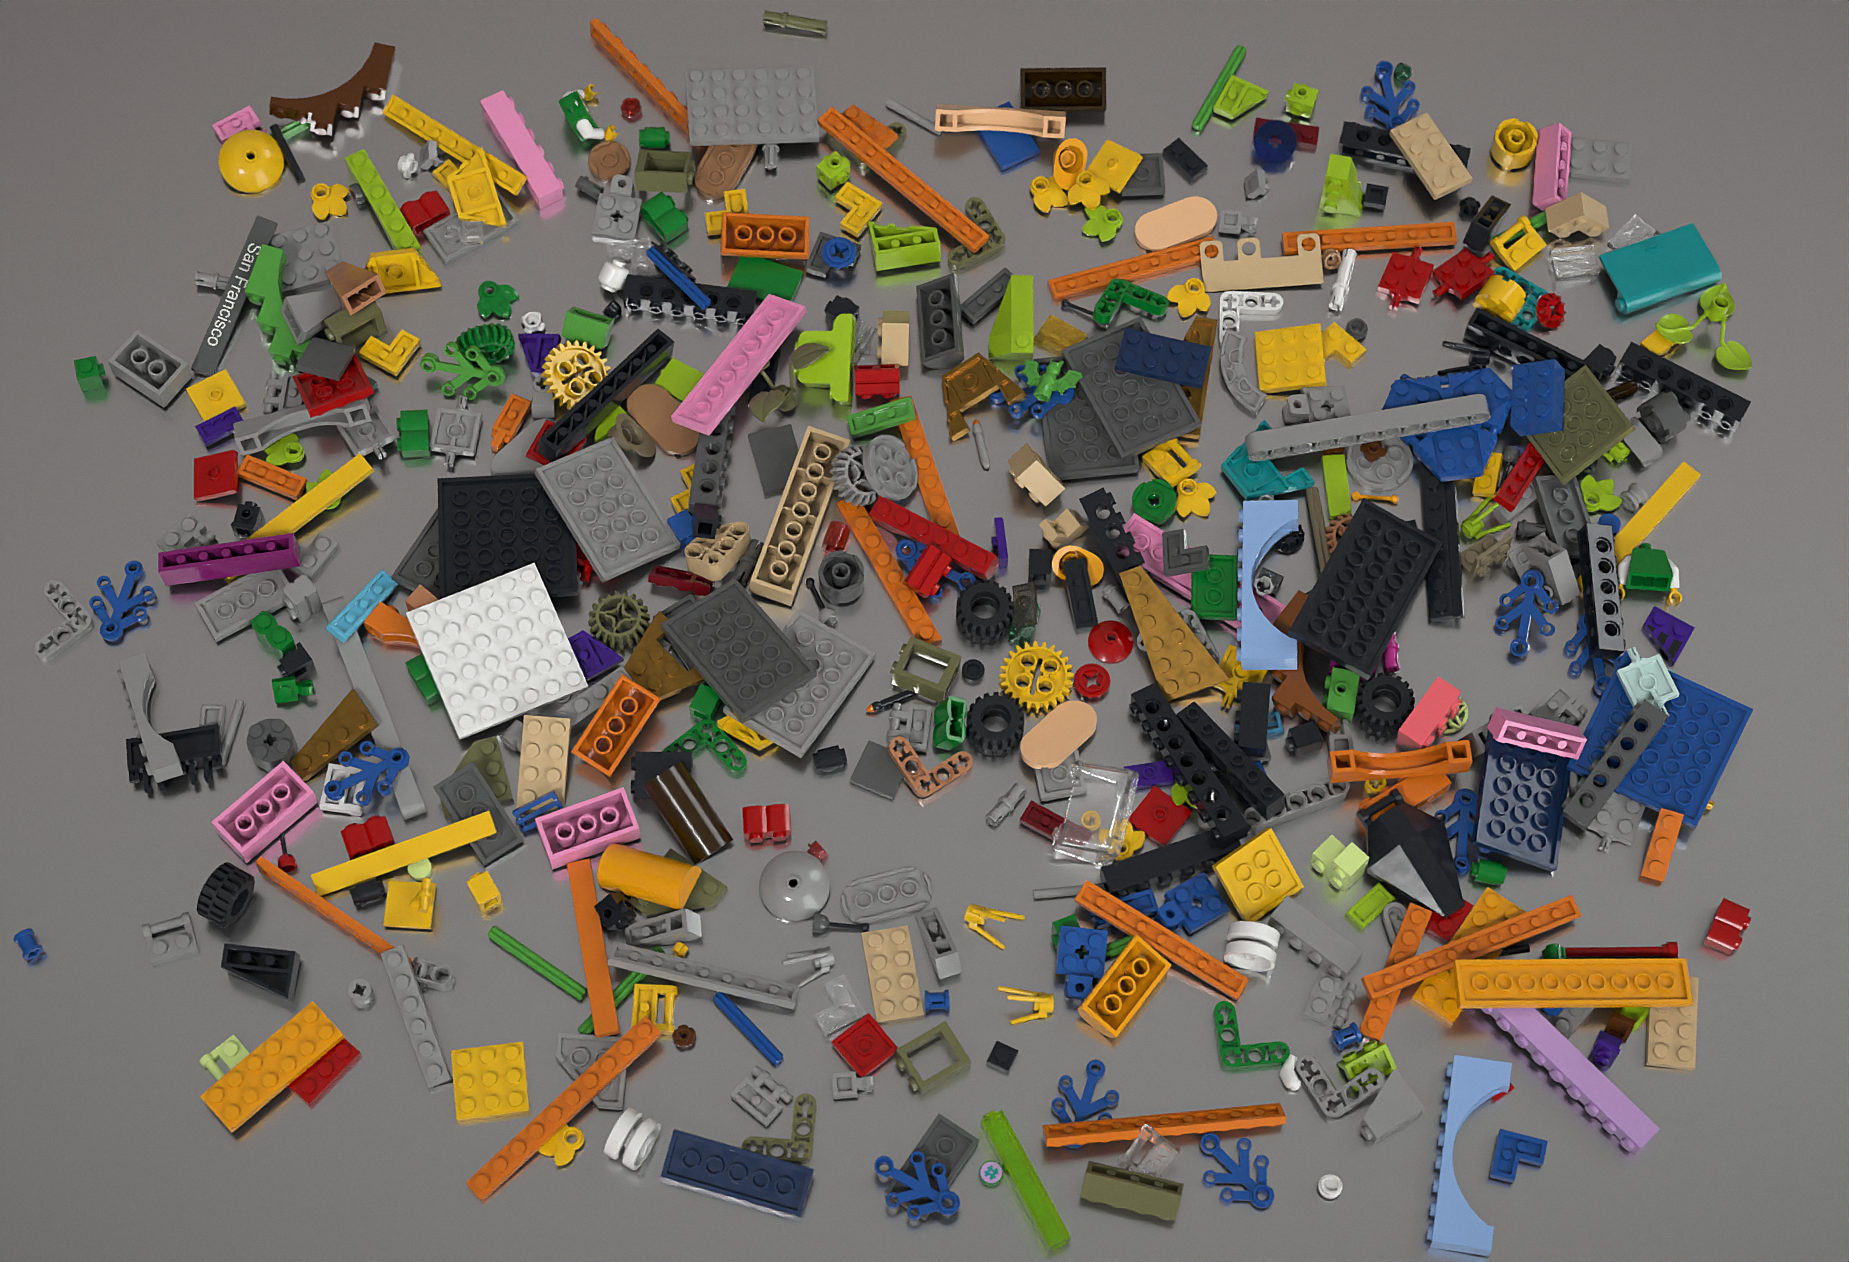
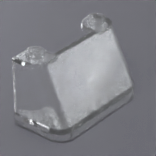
(1096, 812)

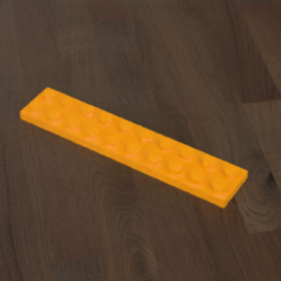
(1572, 983)

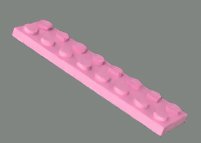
(738, 364)
(1150, 544)

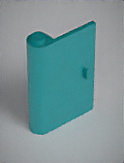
(1660, 268)

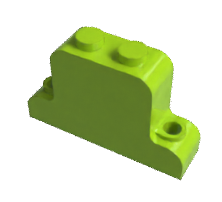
(835, 367)

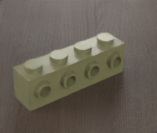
(1132, 1190)

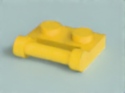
(1523, 248)
(1167, 467)
(646, 1002)

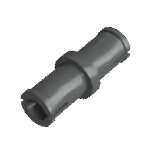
(748, 561)

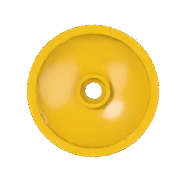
(251, 174)

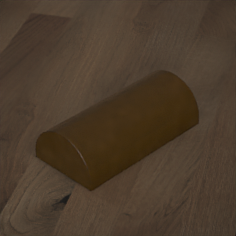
(1063, 89)
(688, 812)

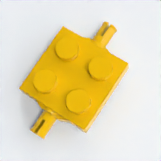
(1237, 676)

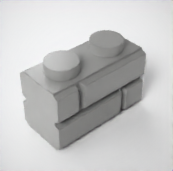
(301, 599)

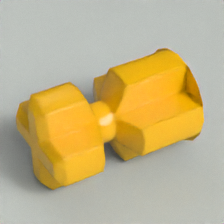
(680, 949)

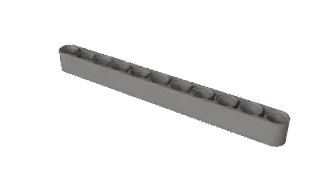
(1367, 427)
(368, 690)

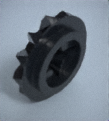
(1291, 543)

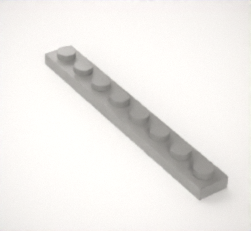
(703, 975)

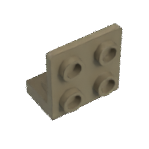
(1483, 554)

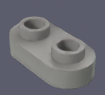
(1392, 925)

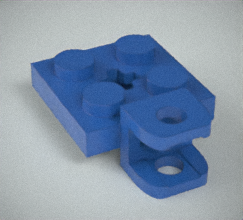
(1181, 912)
(1080, 970)

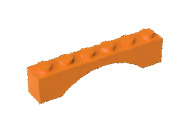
(389, 625)
(1433, 760)

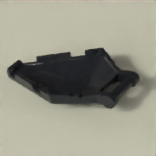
(1412, 854)

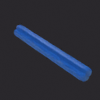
(679, 278)
(748, 1028)

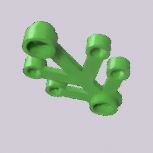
(465, 370)

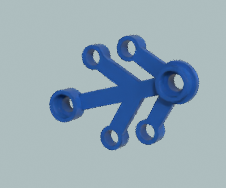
(1389, 102)
(1031, 400)
(914, 555)
(122, 603)
(1526, 610)
(1601, 677)
(370, 772)
(1462, 826)
(1084, 1107)
(1239, 1173)
(920, 1187)

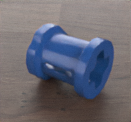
(28, 944)
(937, 1000)
(1355, 1036)

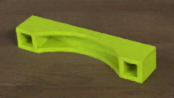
(381, 201)

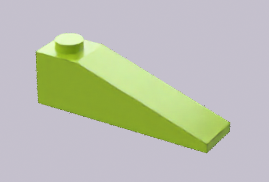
(1014, 325)

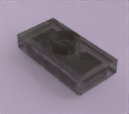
(1025, 605)

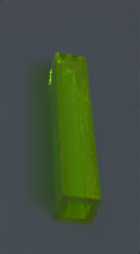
(1025, 1181)

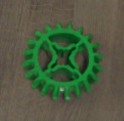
(494, 342)

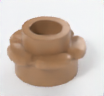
(1334, 262)

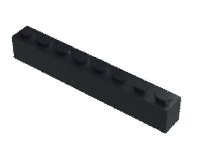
(606, 396)

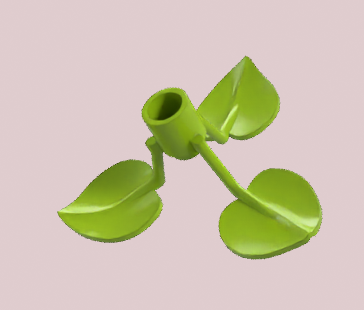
(1717, 306)

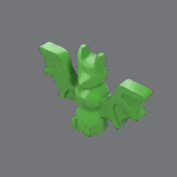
(1047, 382)

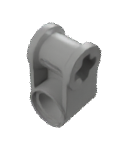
(542, 402)
(428, 972)

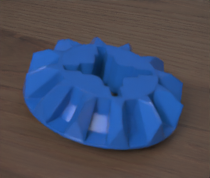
(842, 245)

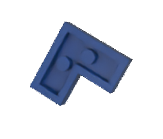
(1511, 1149)

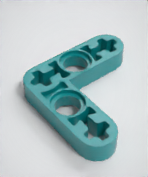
(1530, 304)

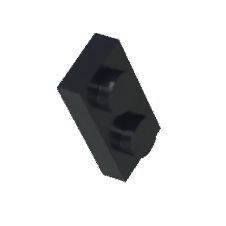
(1185, 159)

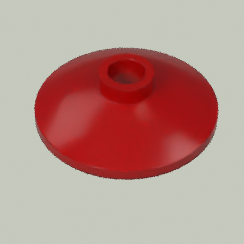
(1107, 650)

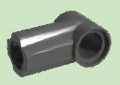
(1268, 582)

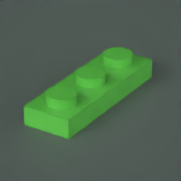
(881, 417)

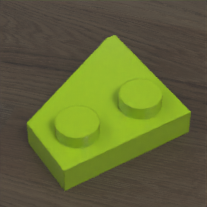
(1238, 97)

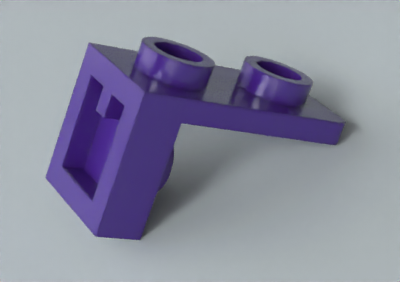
(1605, 1049)

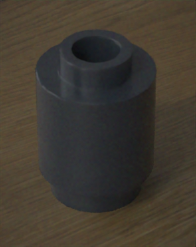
(829, 758)
(367, 891)

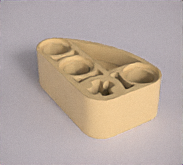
(717, 557)

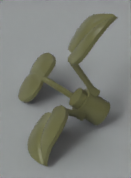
(782, 396)

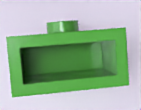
(587, 328)
(1342, 693)

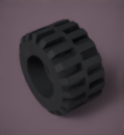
(979, 627)
(1384, 687)
(995, 706)
(225, 894)

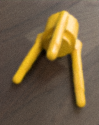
(978, 914)
(1041, 1001)

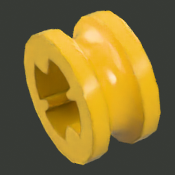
(1374, 791)

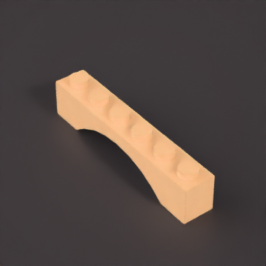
(1027, 121)

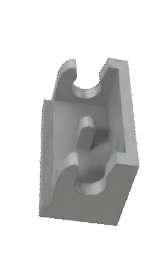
(1643, 444)

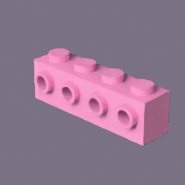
(1552, 166)
(1536, 733)

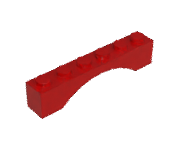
(909, 524)

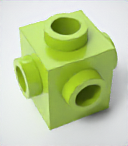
(1301, 100)
(833, 170)

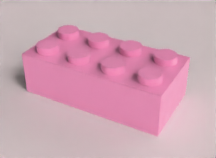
(264, 812)
(587, 828)

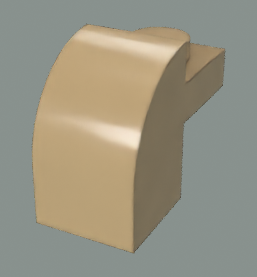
(1064, 528)

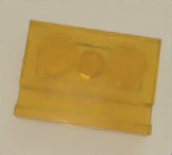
(1057, 335)

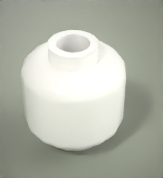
(613, 275)

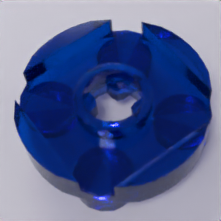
(1284, 133)

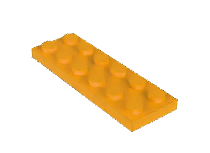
(1439, 991)
(272, 1066)

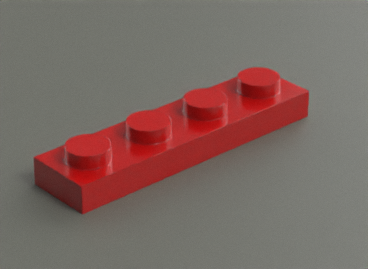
(1519, 478)

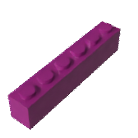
(229, 559)

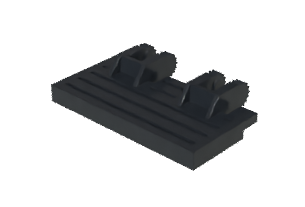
(194, 748)

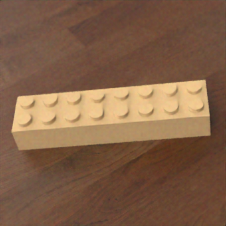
(797, 518)

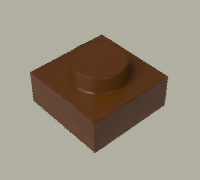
(1619, 1026)

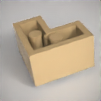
(1576, 214)
(895, 337)
(1033, 474)

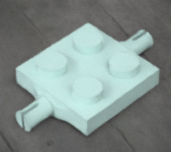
(1647, 681)

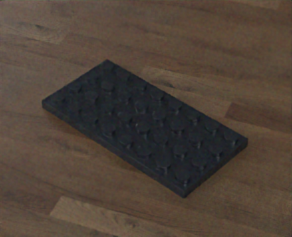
(1365, 589)

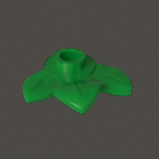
(498, 301)

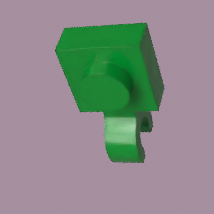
(287, 689)

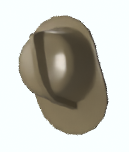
(632, 436)

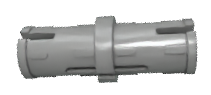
(1006, 804)

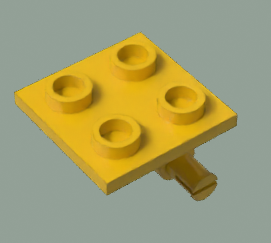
(410, 904)

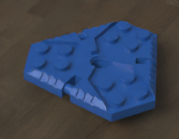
(1459, 450)

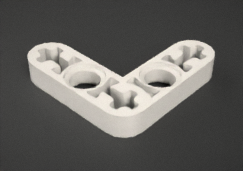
(1238, 307)

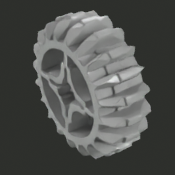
(851, 474)

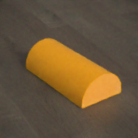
(647, 876)
(1123, 987)

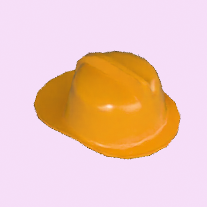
(1068, 162)
(1071, 552)

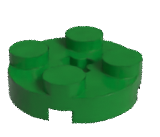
(1156, 488)

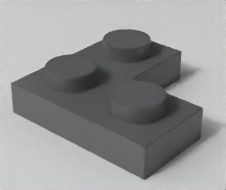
(815, 262)
(1179, 559)

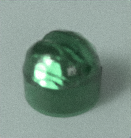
(1402, 72)

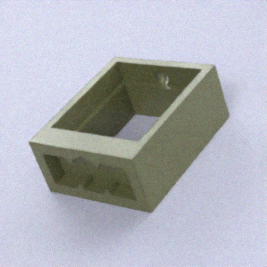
(664, 171)
(357, 328)
(918, 684)
(962, 1061)

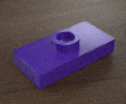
(218, 426)
(999, 542)
(1152, 774)

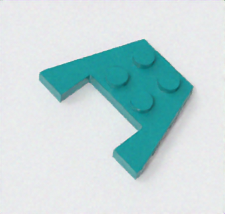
(1261, 477)

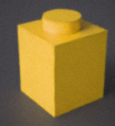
(484, 891)

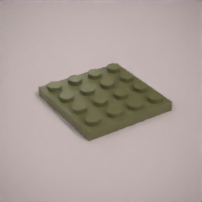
(1590, 427)

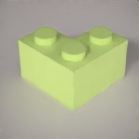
(1339, 863)

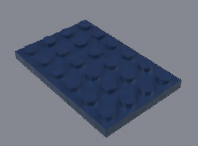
(1521, 803)

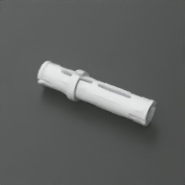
(1340, 286)

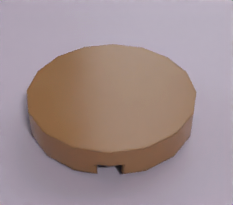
(609, 160)

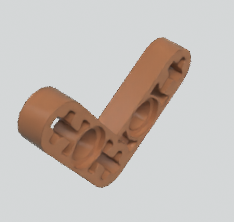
(922, 774)

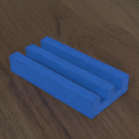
(521, 820)

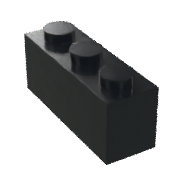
(1252, 718)

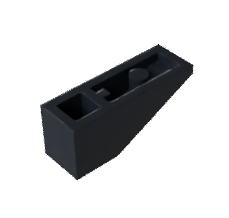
(1486, 223)

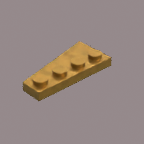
(337, 734)

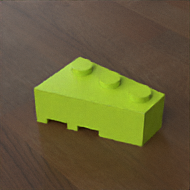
(1342, 188)
(903, 246)

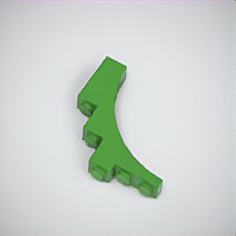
(266, 288)

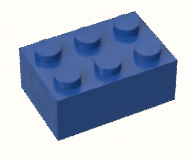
(1537, 397)

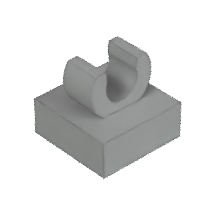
(429, 155)
(1256, 184)

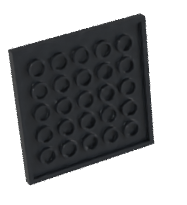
(499, 527)

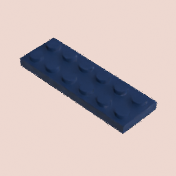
(737, 1172)

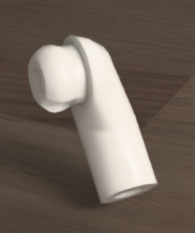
(1288, 1074)

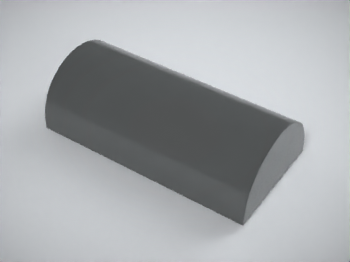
(940, 322)

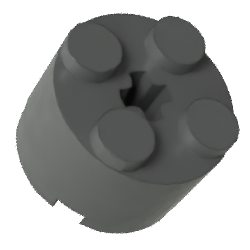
(1663, 416)
(841, 577)
(268, 733)

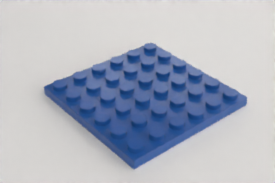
(1682, 759)

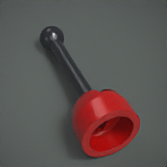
(286, 861)

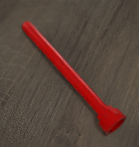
(1667, 950)

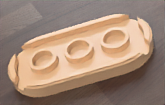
(1176, 224)
(1058, 734)

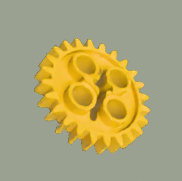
(566, 357)
(1057, 681)

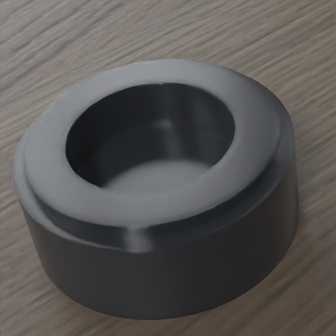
(973, 671)

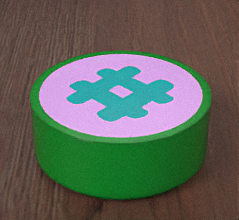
(991, 1173)

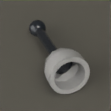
(826, 614)

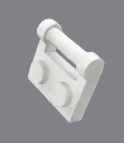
(339, 773)

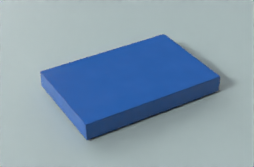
(1009, 147)

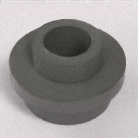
(1359, 324)

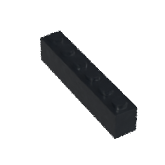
(1163, 864)

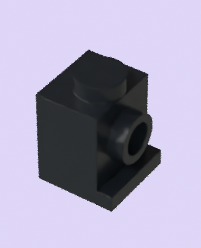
(248, 525)
(296, 663)

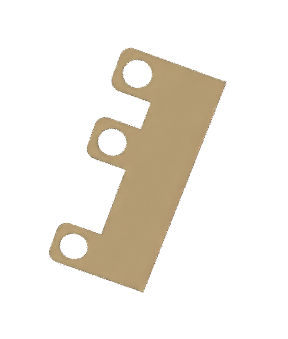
(1259, 272)

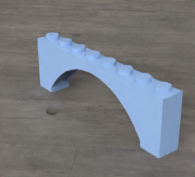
(1261, 642)
(1455, 1223)

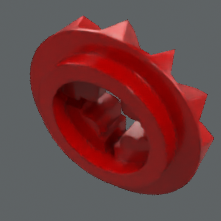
(1544, 311)
(1091, 671)

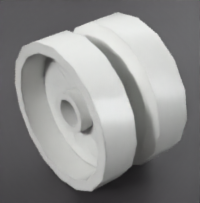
(1251, 946)
(632, 1138)

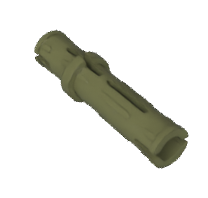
(796, 22)

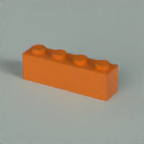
(1414, 791)

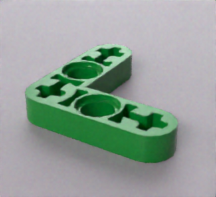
(1151, 302)
(704, 740)
(1236, 1048)

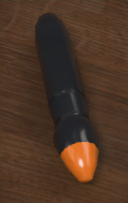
(889, 701)

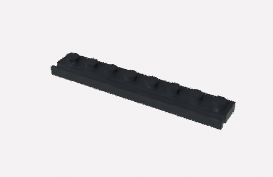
(1442, 523)

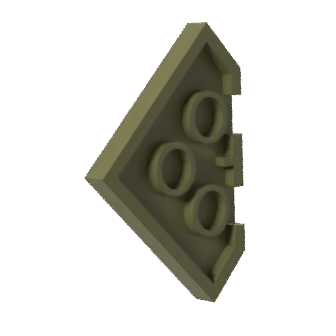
(489, 762)
(704, 894)

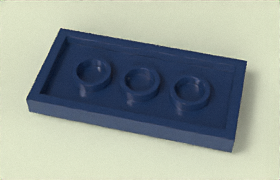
(1163, 358)

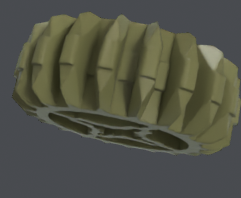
(603, 613)

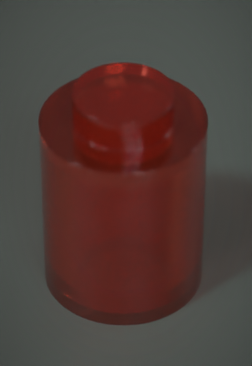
(836, 537)

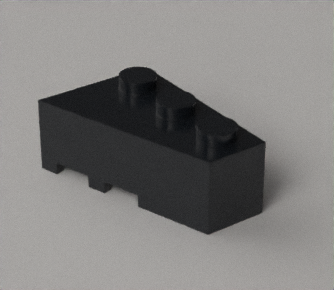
(264, 967)

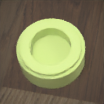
(420, 870)

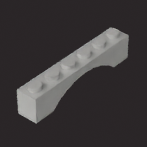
(260, 432)
(139, 681)

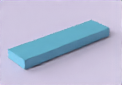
(361, 606)

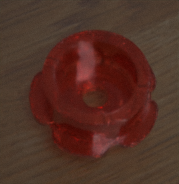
(631, 112)
(817, 850)

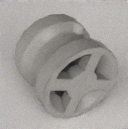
(1633, 496)
(362, 997)

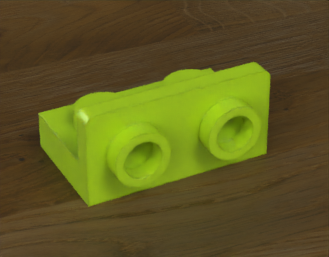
(1371, 1056)

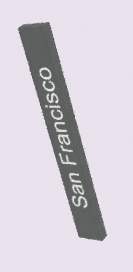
(232, 299)

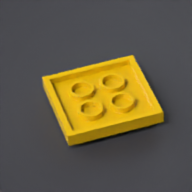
(1290, 358)
(1257, 875)
(490, 1081)

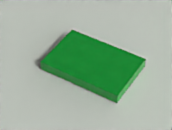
(766, 278)
(1216, 589)

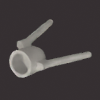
(821, 958)

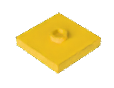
(1115, 164)
(215, 395)

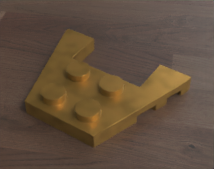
(970, 384)
(655, 668)

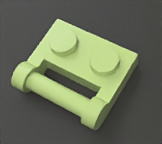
(229, 1051)

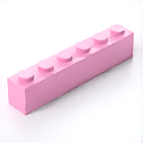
(521, 148)

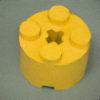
(1514, 143)
(1501, 298)

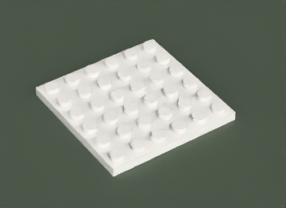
(496, 651)

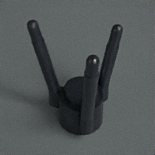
(1478, 355)

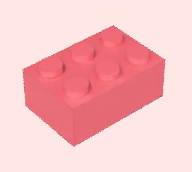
(1430, 716)

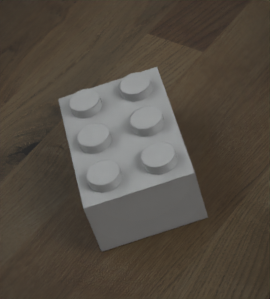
(150, 368)

